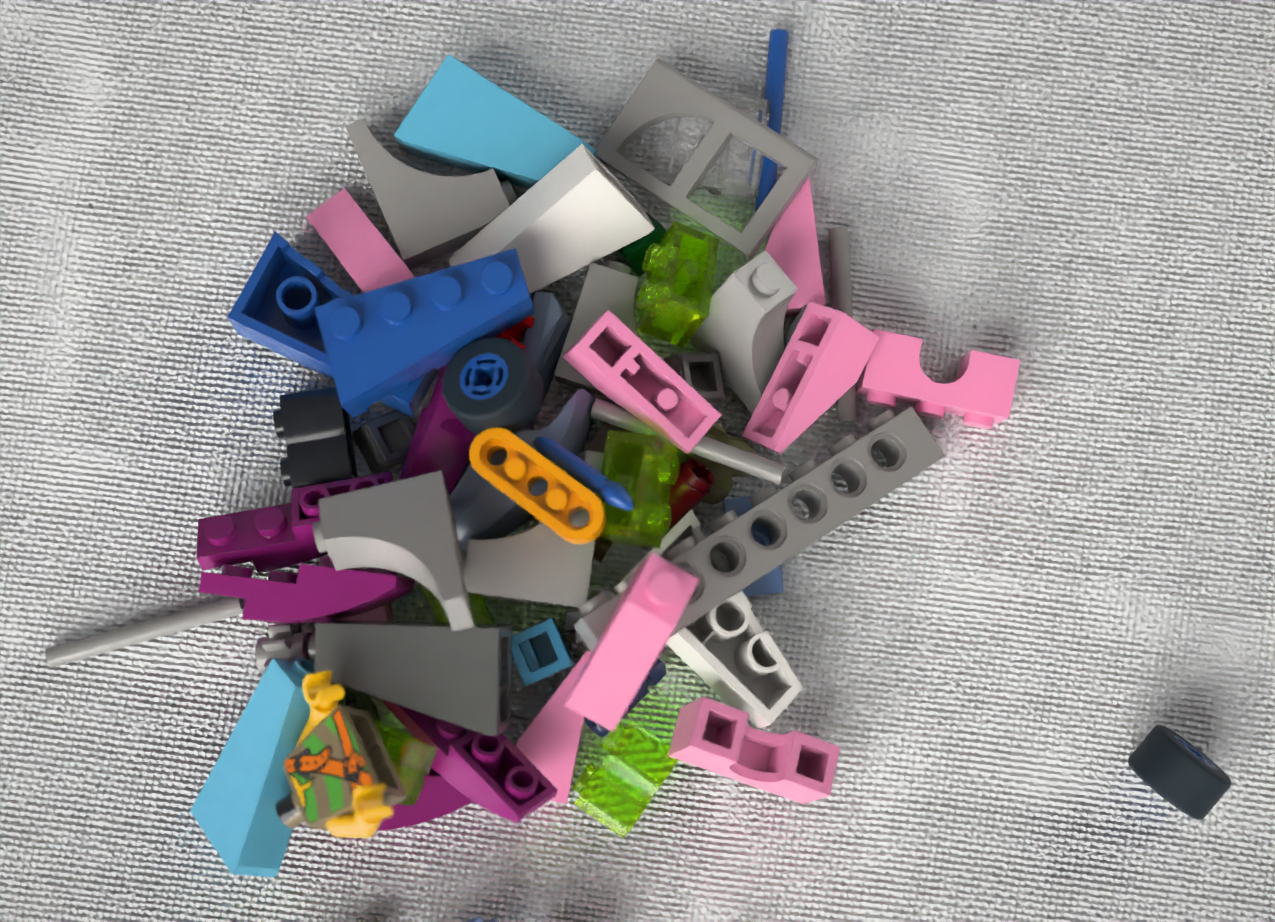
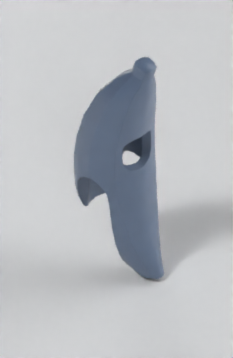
(478, 506)

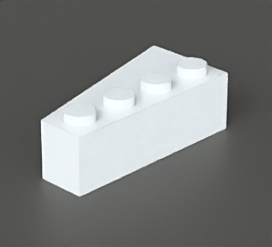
(730, 645)

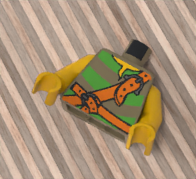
(339, 767)

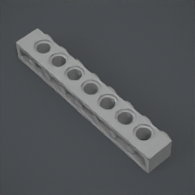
(907, 452)

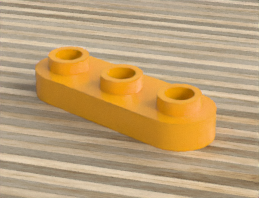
(522, 470)

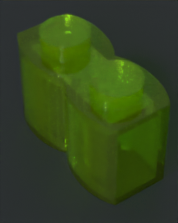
(624, 778)

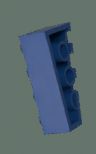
(281, 315)
(417, 325)

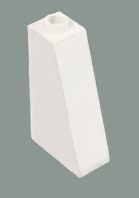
(563, 222)

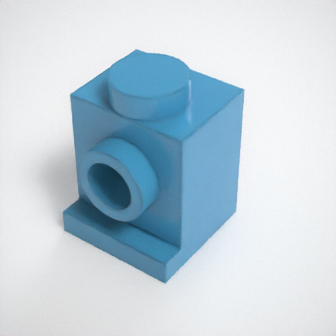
(540, 651)

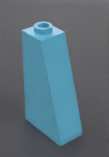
(482, 127)
(249, 776)

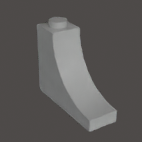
(426, 210)
(604, 289)
(748, 326)
(400, 529)
(533, 562)

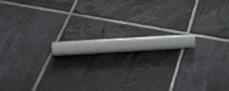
(842, 300)
(706, 447)
(144, 631)

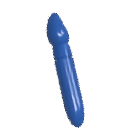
(609, 491)

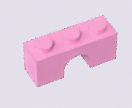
(979, 393)
(783, 764)

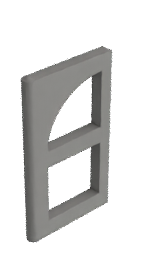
(670, 95)

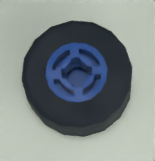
(492, 386)
(1179, 772)

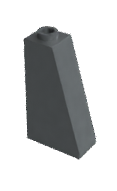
(423, 667)

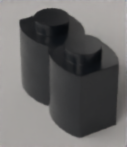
(316, 438)

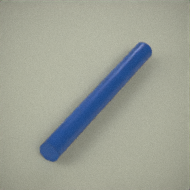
(775, 94)

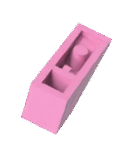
(358, 243)
(796, 251)
(811, 375)
(641, 382)
(631, 640)
(555, 736)

